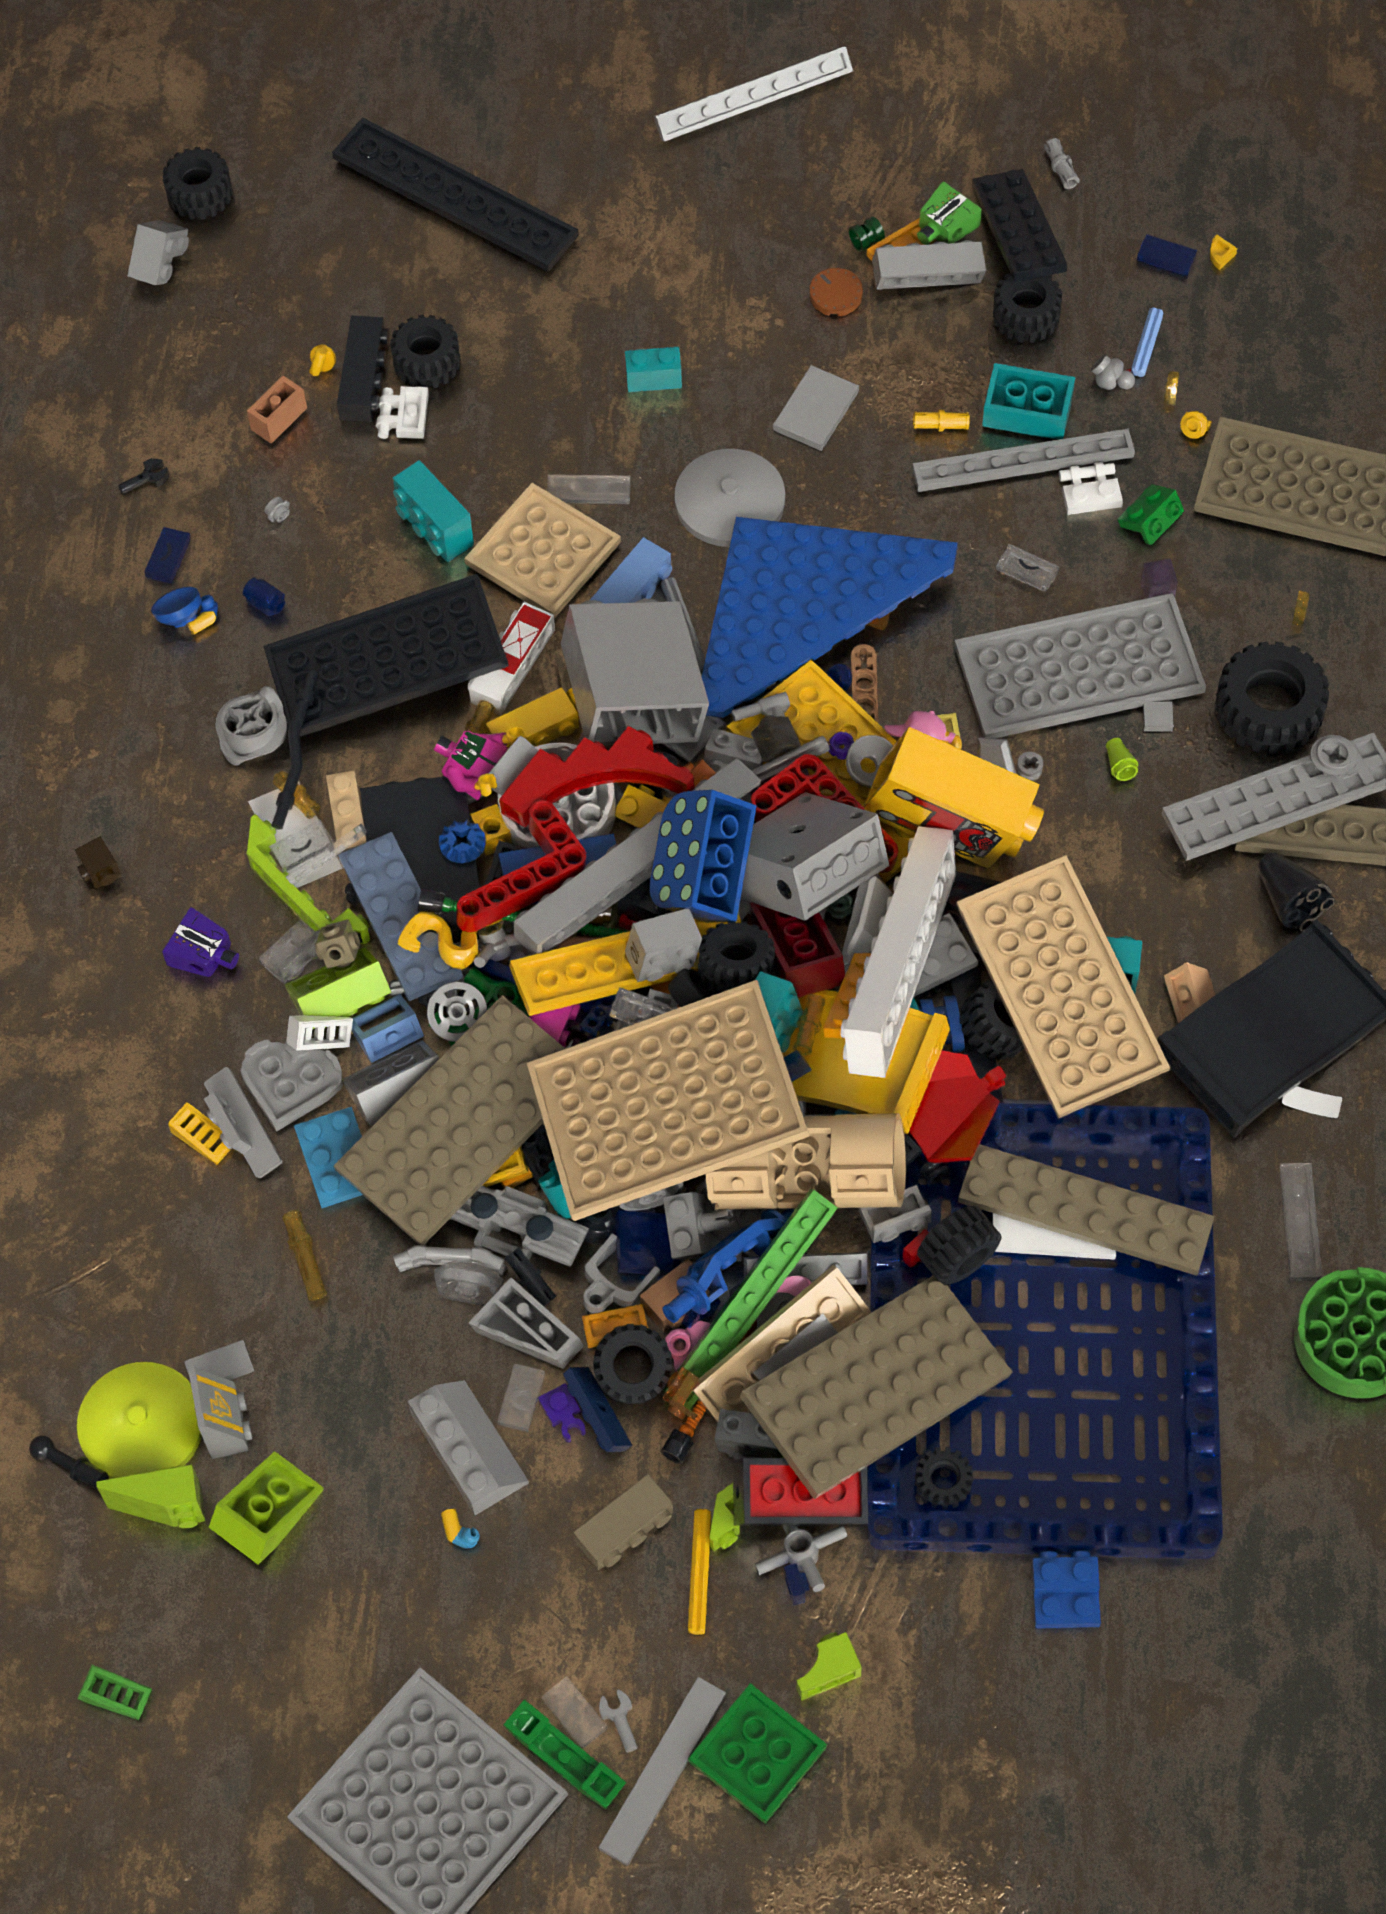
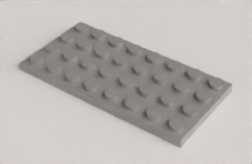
(1079, 666)

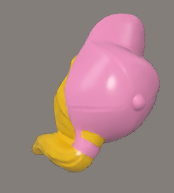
(928, 724)

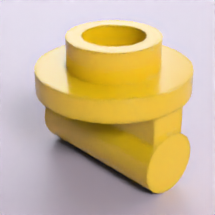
(322, 359)
(1195, 424)

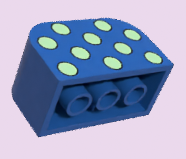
(702, 855)

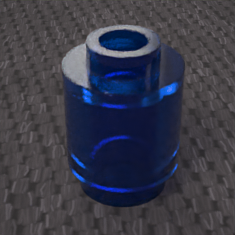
(264, 596)

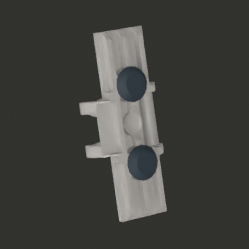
(525, 1215)

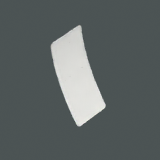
(1313, 1102)

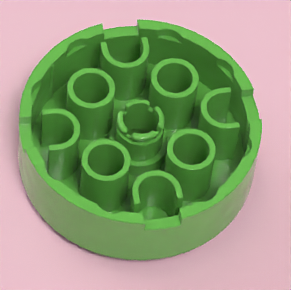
(1327, 1338)

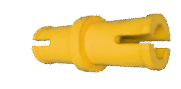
(940, 420)

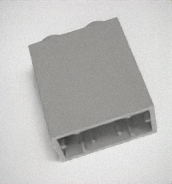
(634, 671)

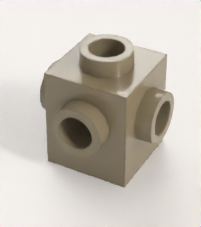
(337, 944)

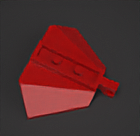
(955, 1109)

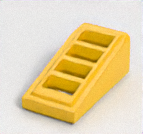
(180, 1121)

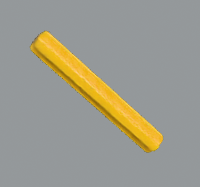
(699, 1572)

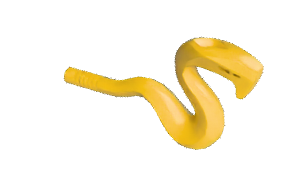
(454, 956)

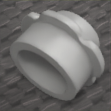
(277, 509)

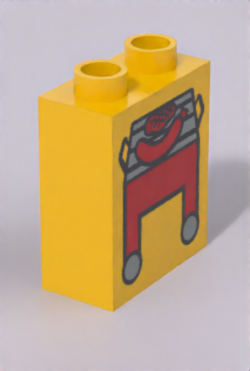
(950, 789)

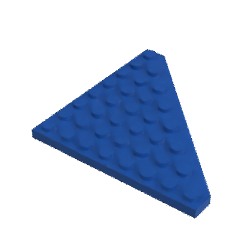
(800, 592)

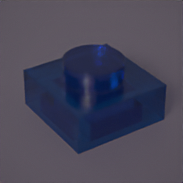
(796, 1584)

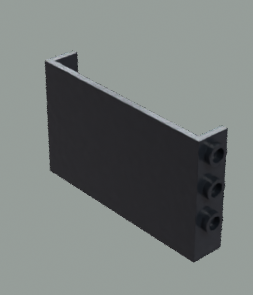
(416, 817)

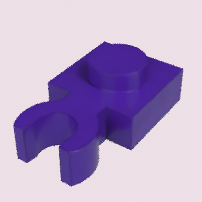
(560, 1409)

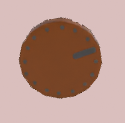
(836, 291)

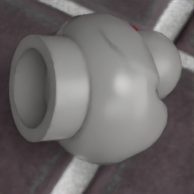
(1110, 371)

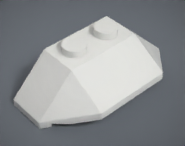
(865, 917)

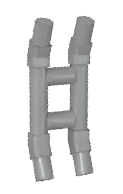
(423, 1255)

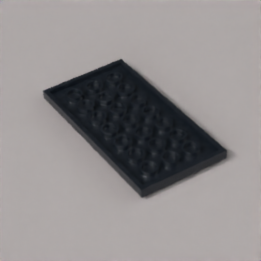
(388, 654)

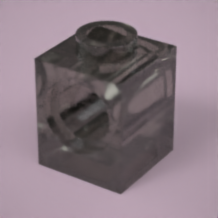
(775, 737)

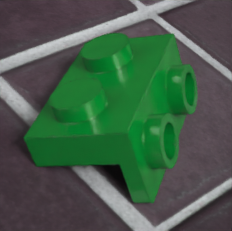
(1152, 512)

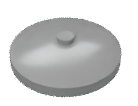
(725, 487)

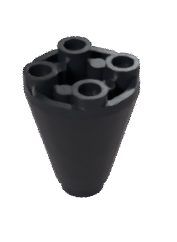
(1294, 891)

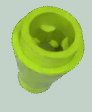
(1122, 762)

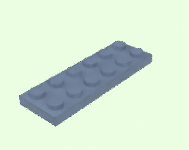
(390, 901)

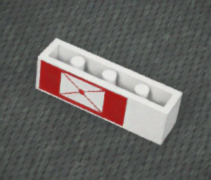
(522, 643)

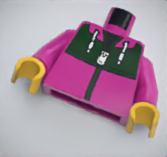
(474, 758)

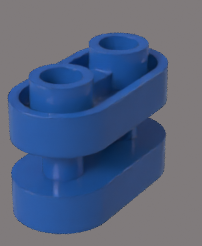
(950, 1009)

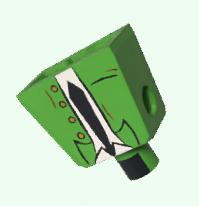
(947, 216)

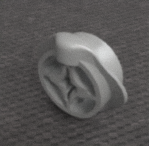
(252, 733)

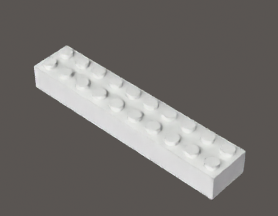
(899, 952)

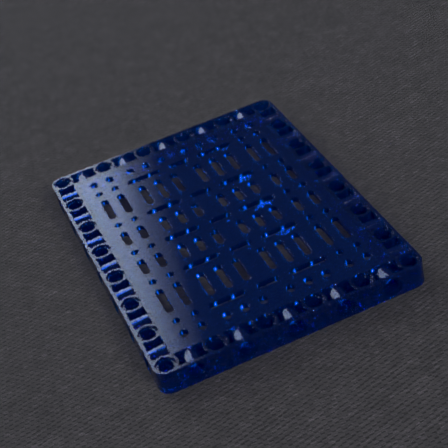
(1189, 1383)

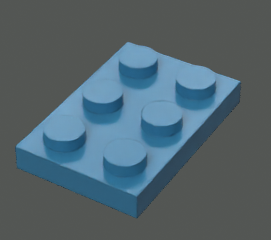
(323, 1144)

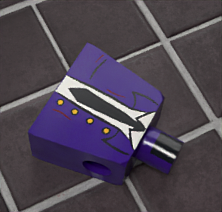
(199, 946)

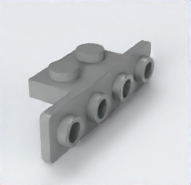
(239, 1123)

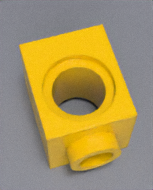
(488, 820)

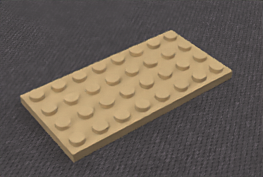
(1062, 986)

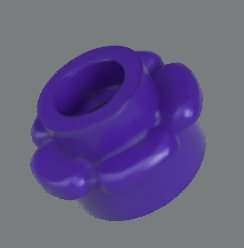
(838, 739)

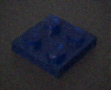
(643, 1243)

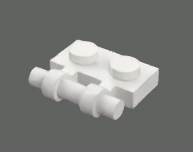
(411, 415)
(1090, 496)

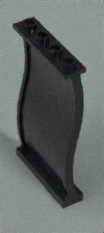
(1274, 1027)

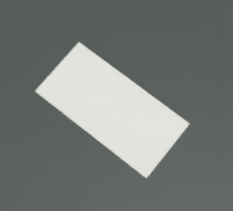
(266, 808)

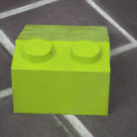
(162, 1496)
(264, 1507)

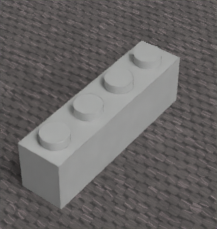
(928, 265)

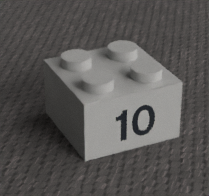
(663, 945)

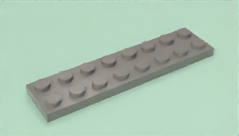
(1272, 800)

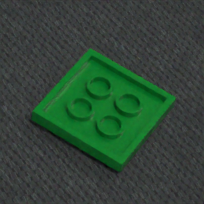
(757, 1753)

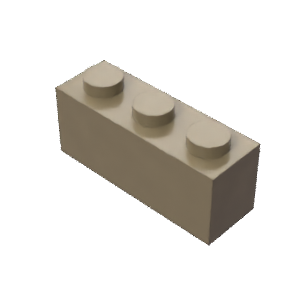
(624, 1523)

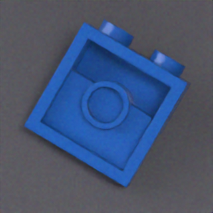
(1066, 1590)

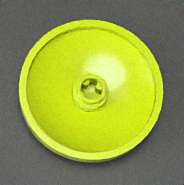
(138, 1420)

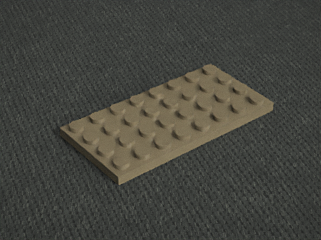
(1296, 485)
(453, 1124)
(875, 1385)

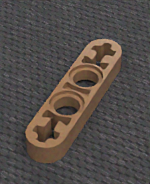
(869, 694)

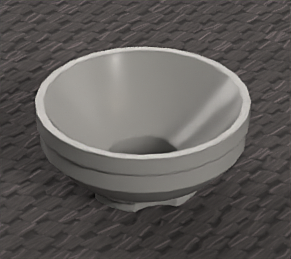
(869, 747)

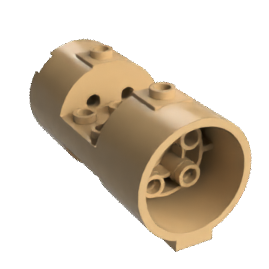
(845, 1159)

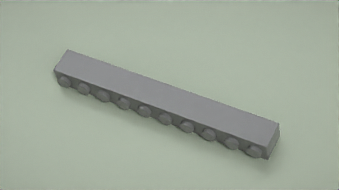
(614, 874)

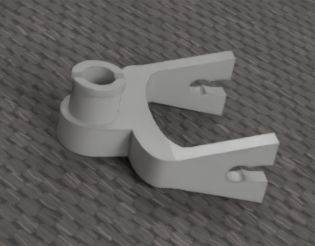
(604, 1291)

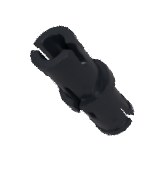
(530, 1277)

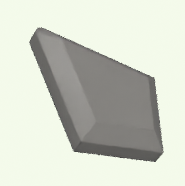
(996, 752)

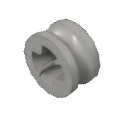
(1029, 758)

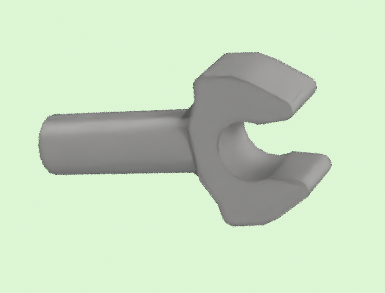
(619, 1717)

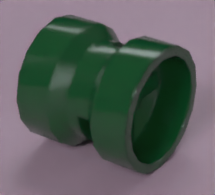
(866, 234)

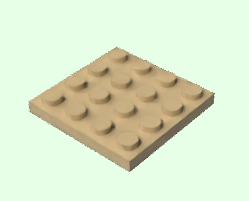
(542, 550)

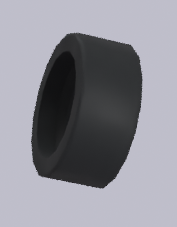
(687, 988)

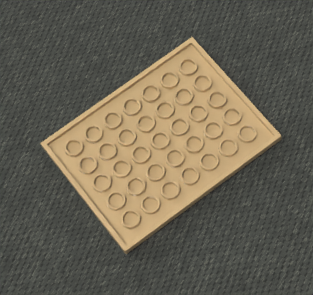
(666, 1100)

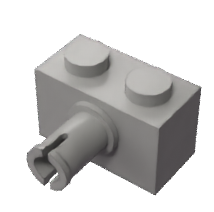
(691, 1224)

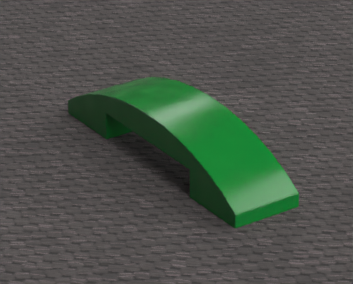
(563, 1755)

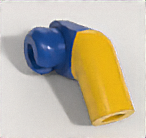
(207, 615)

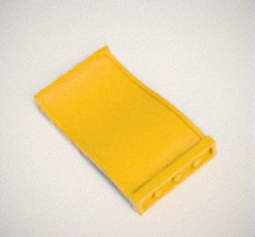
(905, 1079)

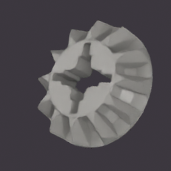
(1325, 747)

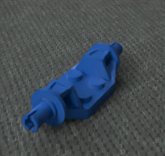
(706, 1273)

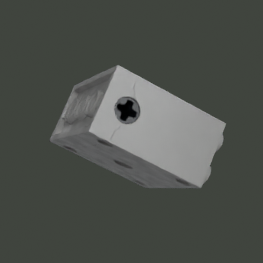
(811, 855)

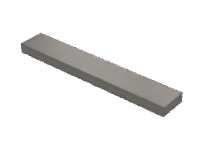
(662, 1771)

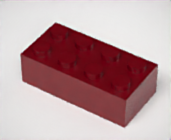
(803, 950)

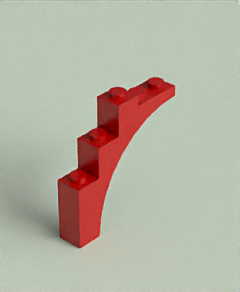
(589, 765)

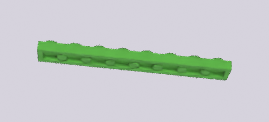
(759, 1286)

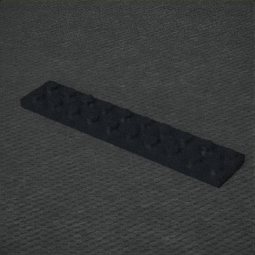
(455, 194)

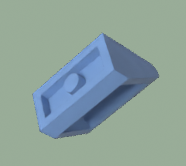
(390, 1034)

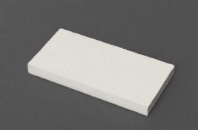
(1030, 1239)

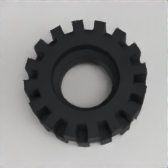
(937, 1495)

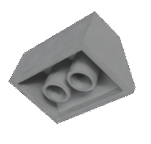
(386, 1081)

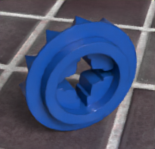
(463, 852)

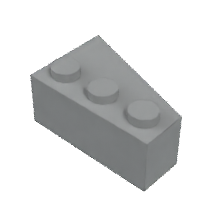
(526, 1325)

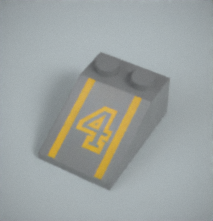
(219, 1413)

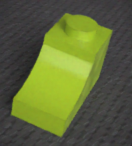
(834, 1666)

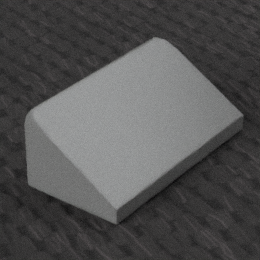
(512, 763)

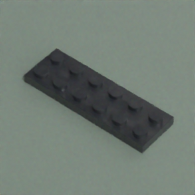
(1019, 225)

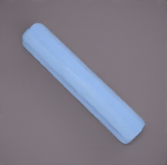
(1147, 342)

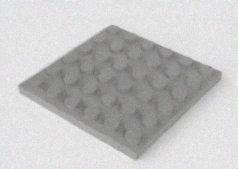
(427, 1803)

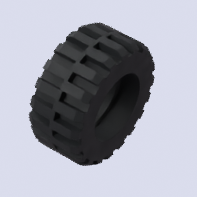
(1278, 667)

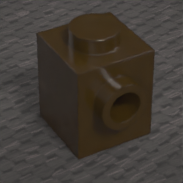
(97, 863)

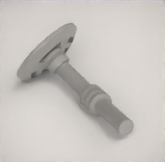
(454, 1009)

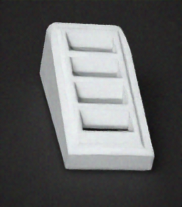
(300, 1032)

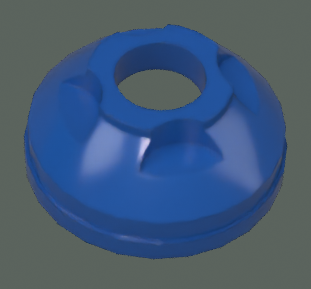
(177, 607)

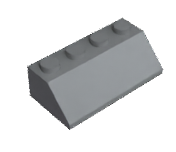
(467, 1444)

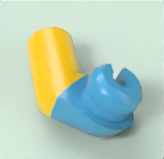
(458, 1534)

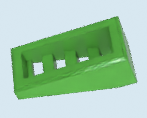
(110, 1704)

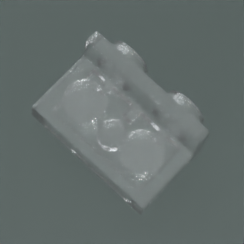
(291, 952)

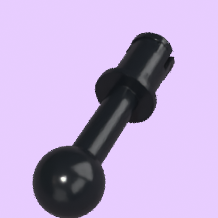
(43, 1448)

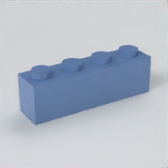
(636, 575)

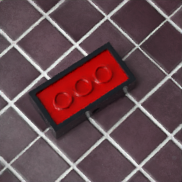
(773, 1495)

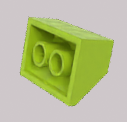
(338, 989)

